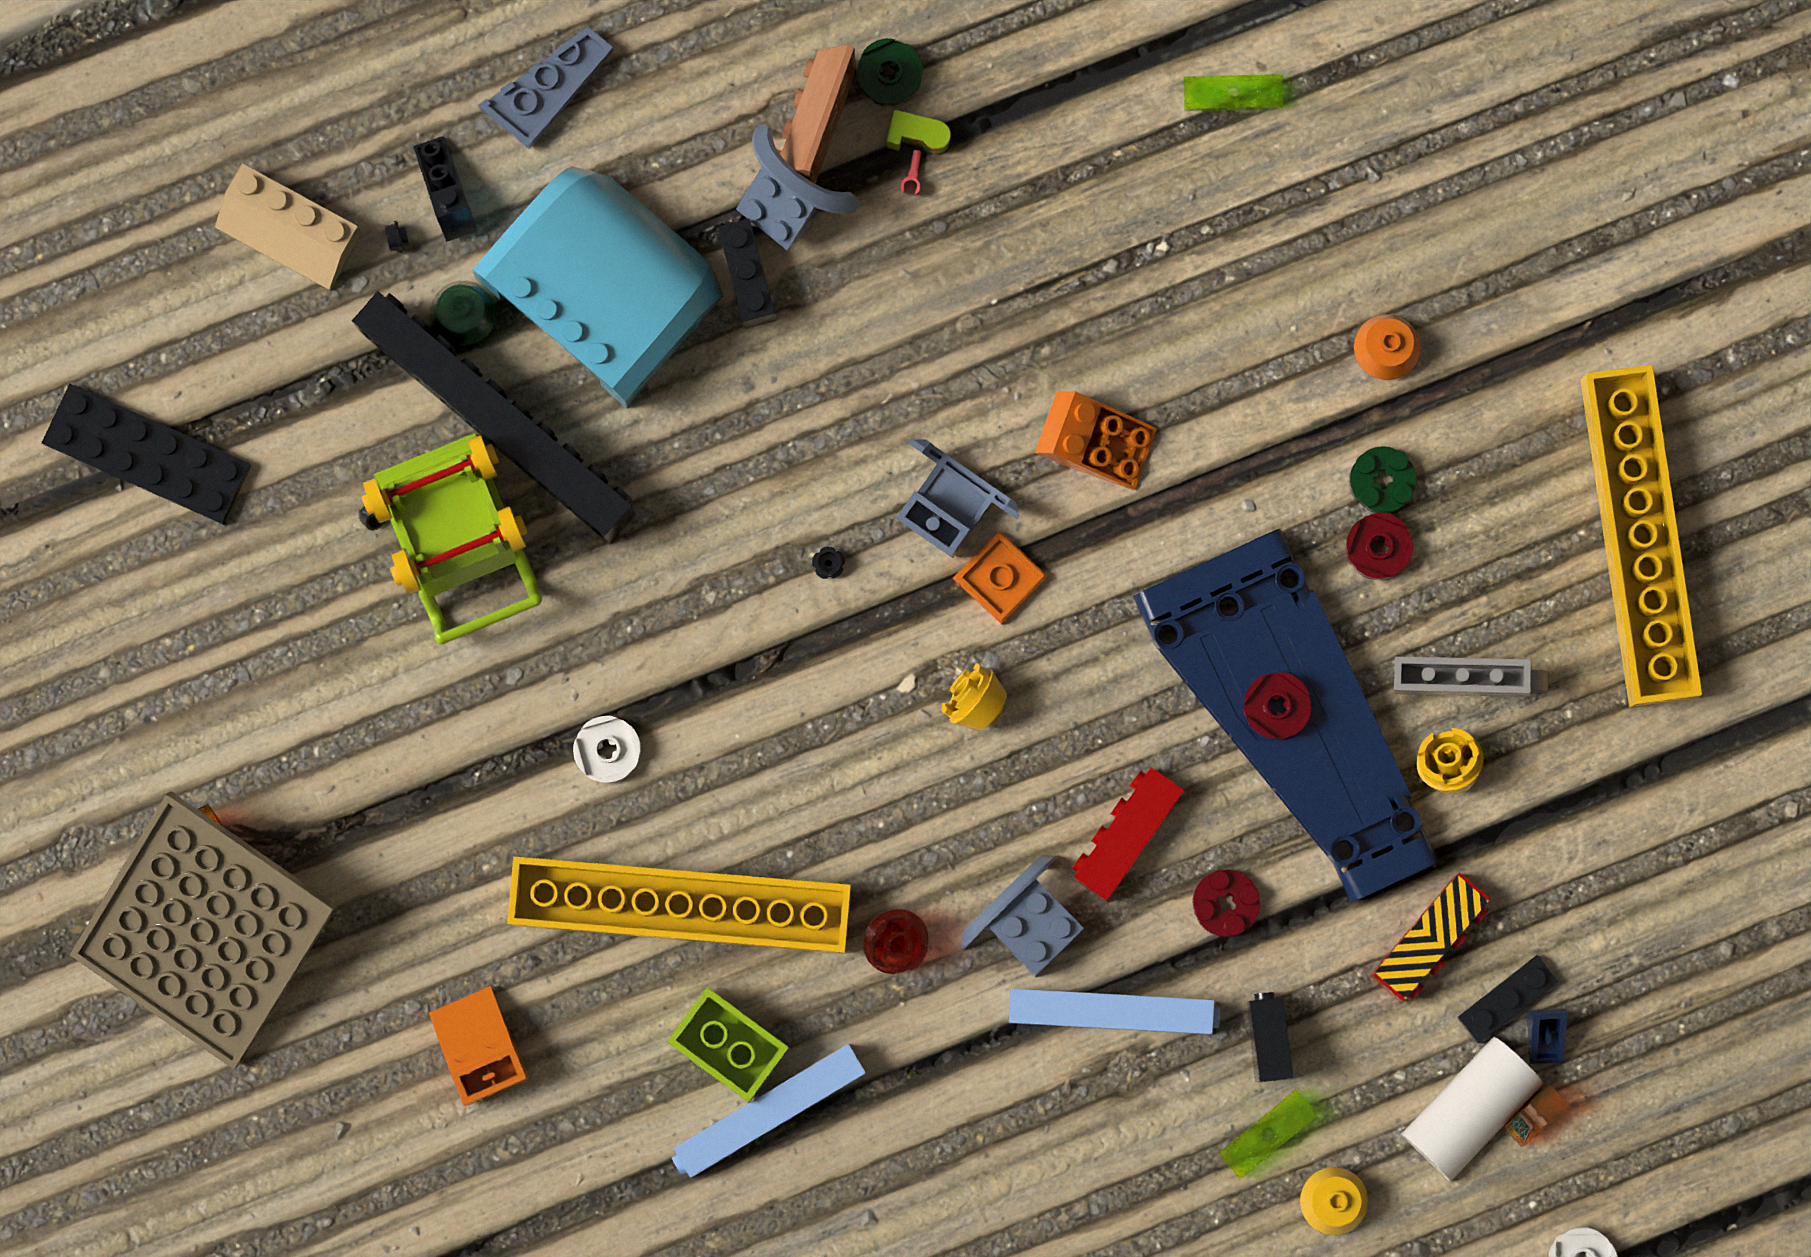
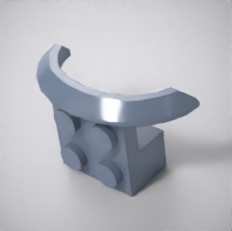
(782, 199)
(950, 501)
(1027, 920)

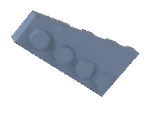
(541, 94)

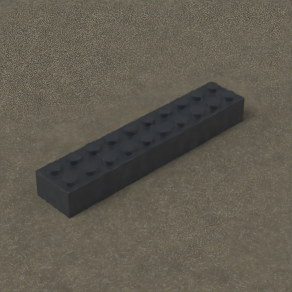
(497, 420)

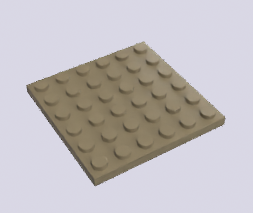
(202, 930)

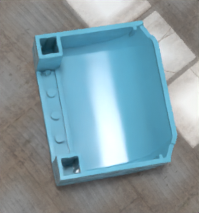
(602, 279)

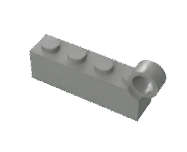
(1468, 677)

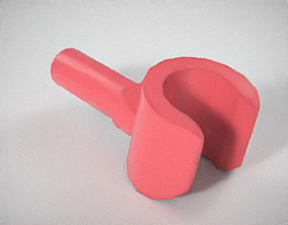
(913, 172)

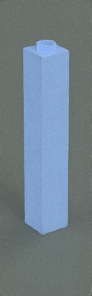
(1113, 1011)
(767, 1111)

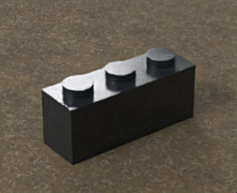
(746, 273)

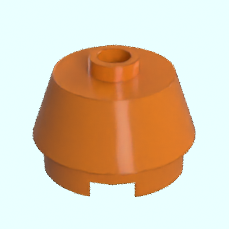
(1387, 347)

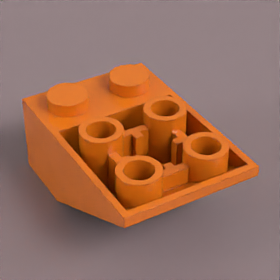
(1095, 439)
(478, 1046)

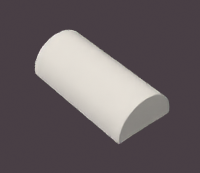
(1472, 1108)

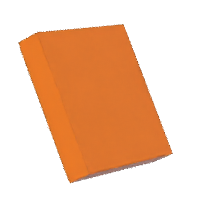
(1000, 577)

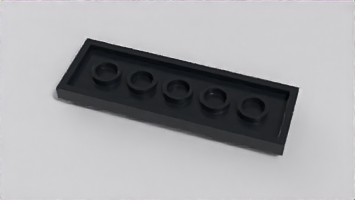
(146, 454)

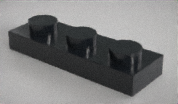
(1507, 999)

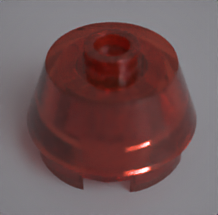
(895, 941)

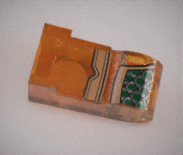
(1536, 1115)

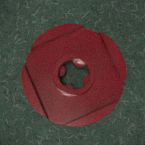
(1370, 529)
(1258, 710)
(1208, 909)

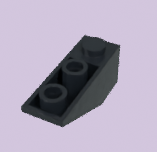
(445, 189)

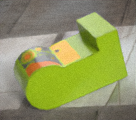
(918, 131)

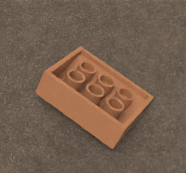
(818, 110)

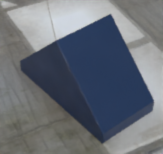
(1546, 1035)

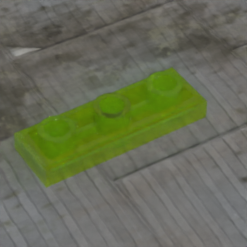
(1212, 94)
(1285, 1121)

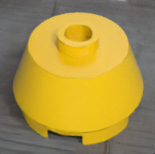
(975, 699)
(1450, 761)
(1334, 1201)

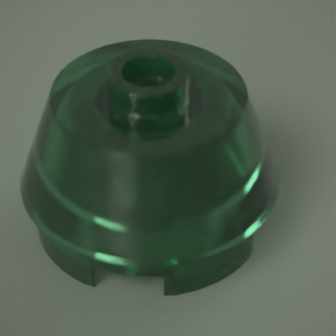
(463, 313)

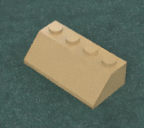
(287, 227)

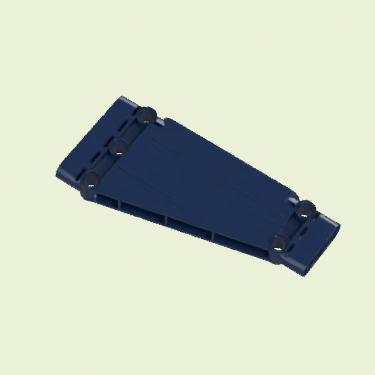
(1339, 766)

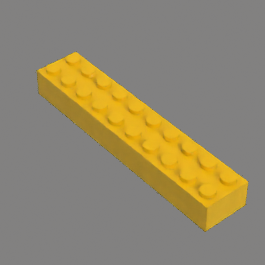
(1641, 536)
(679, 905)

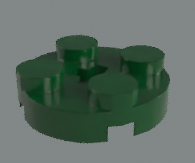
(896, 54)
(1394, 464)

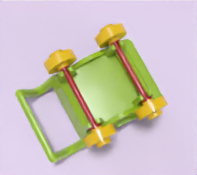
(451, 527)

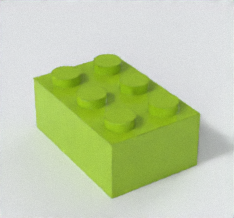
(728, 1045)

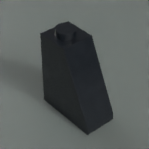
(1269, 1038)

